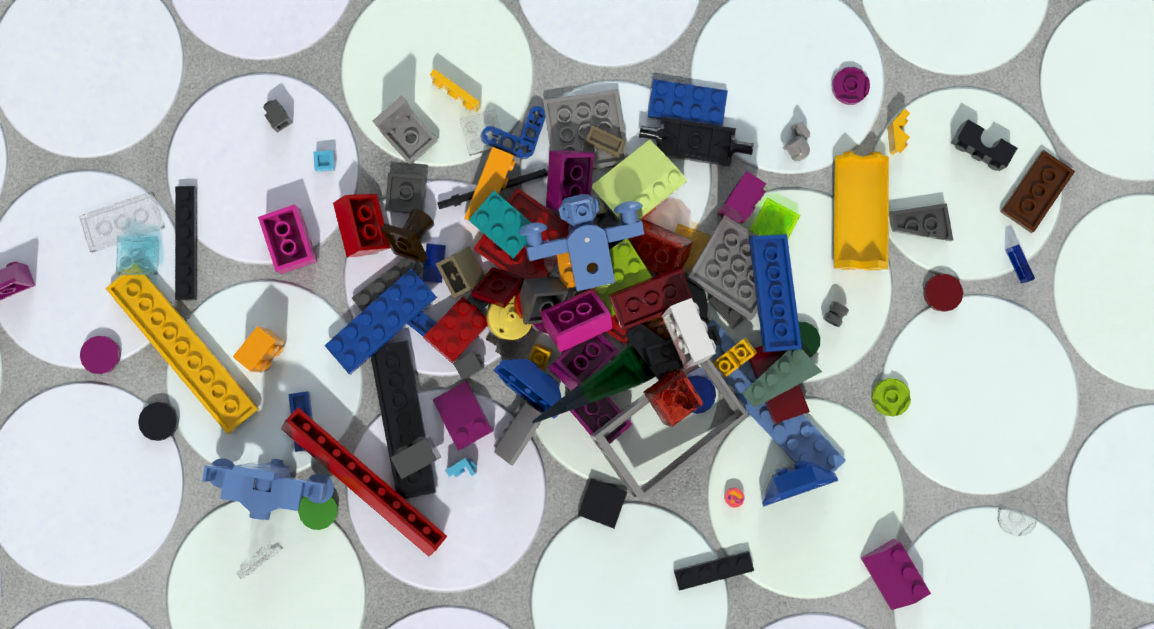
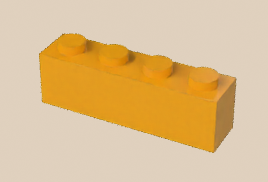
(492, 178)

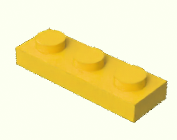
(455, 91)

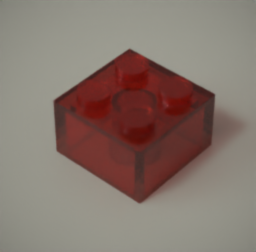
(673, 397)

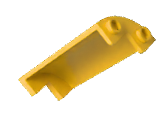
(861, 212)

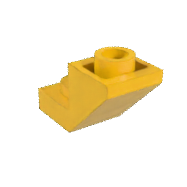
(896, 136)

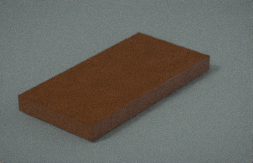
(1037, 191)

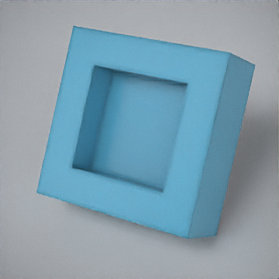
(324, 161)

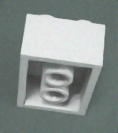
(689, 333)

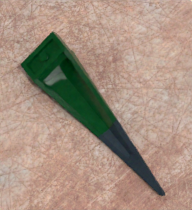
(618, 375)

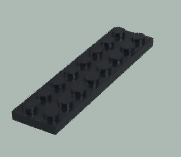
(401, 413)

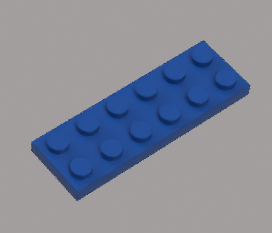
(775, 293)
(380, 321)

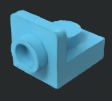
(458, 468)

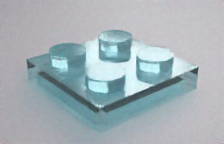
(137, 255)

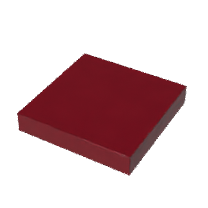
(497, 287)

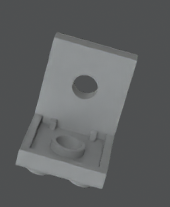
(400, 121)

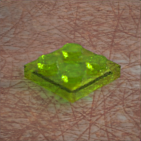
(774, 220)

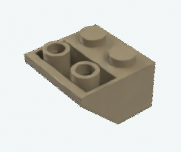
(460, 272)

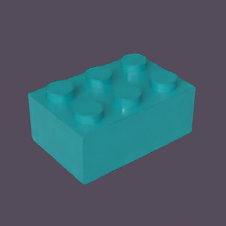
(500, 223)

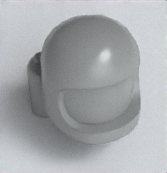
(798, 146)

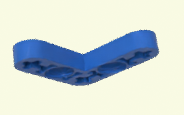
(523, 140)

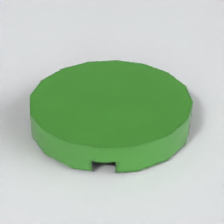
(318, 515)

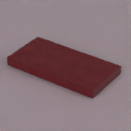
(649, 298)
(789, 403)

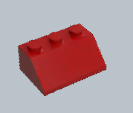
(360, 224)

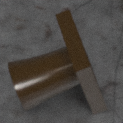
(406, 240)

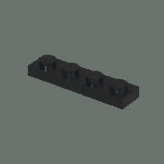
(666, 350)
(713, 570)

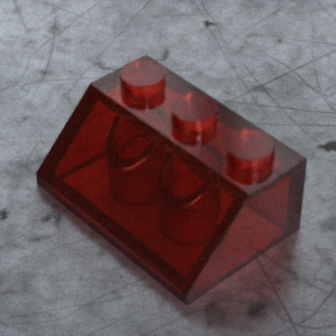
(661, 248)

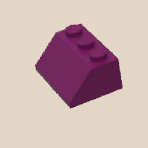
(568, 176)
(15, 279)
(895, 575)

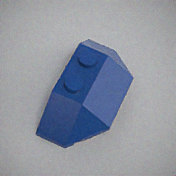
(529, 382)
(795, 481)

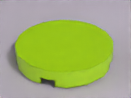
(891, 397)

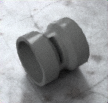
(836, 314)

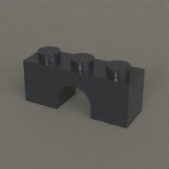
(969, 140)

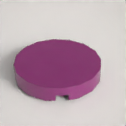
(850, 85)
(100, 354)

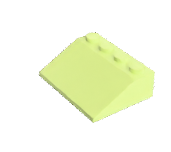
(641, 177)

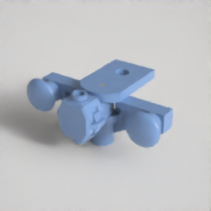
(585, 240)
(272, 488)

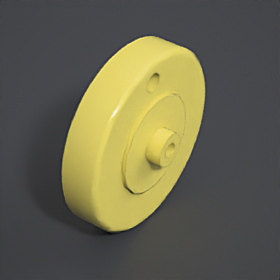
(506, 322)

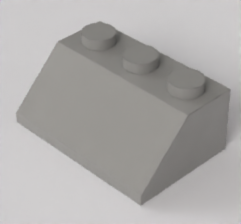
(517, 433)

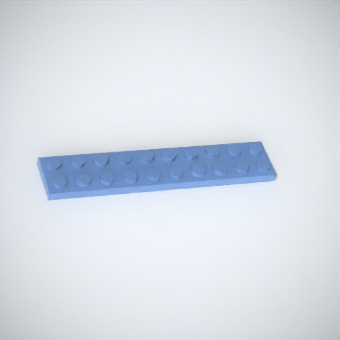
(794, 436)

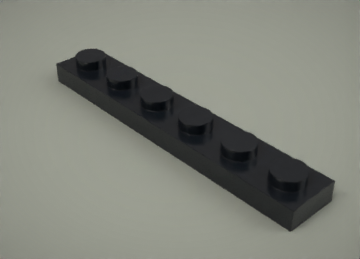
(185, 243)

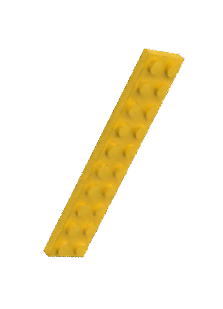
(183, 350)

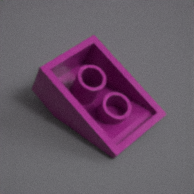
(582, 360)
(463, 415)

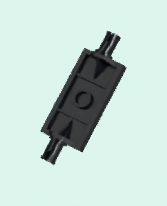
(696, 141)

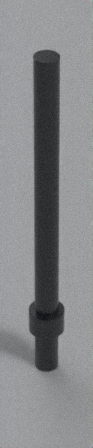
(457, 199)

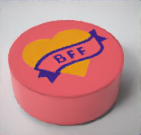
(734, 497)

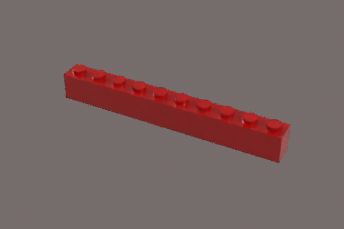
(363, 482)

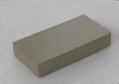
(605, 141)

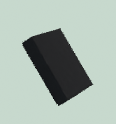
(602, 503)

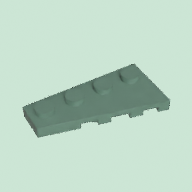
(781, 376)

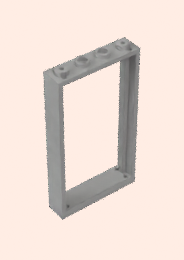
(640, 493)

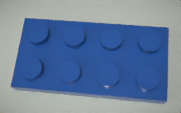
(687, 102)

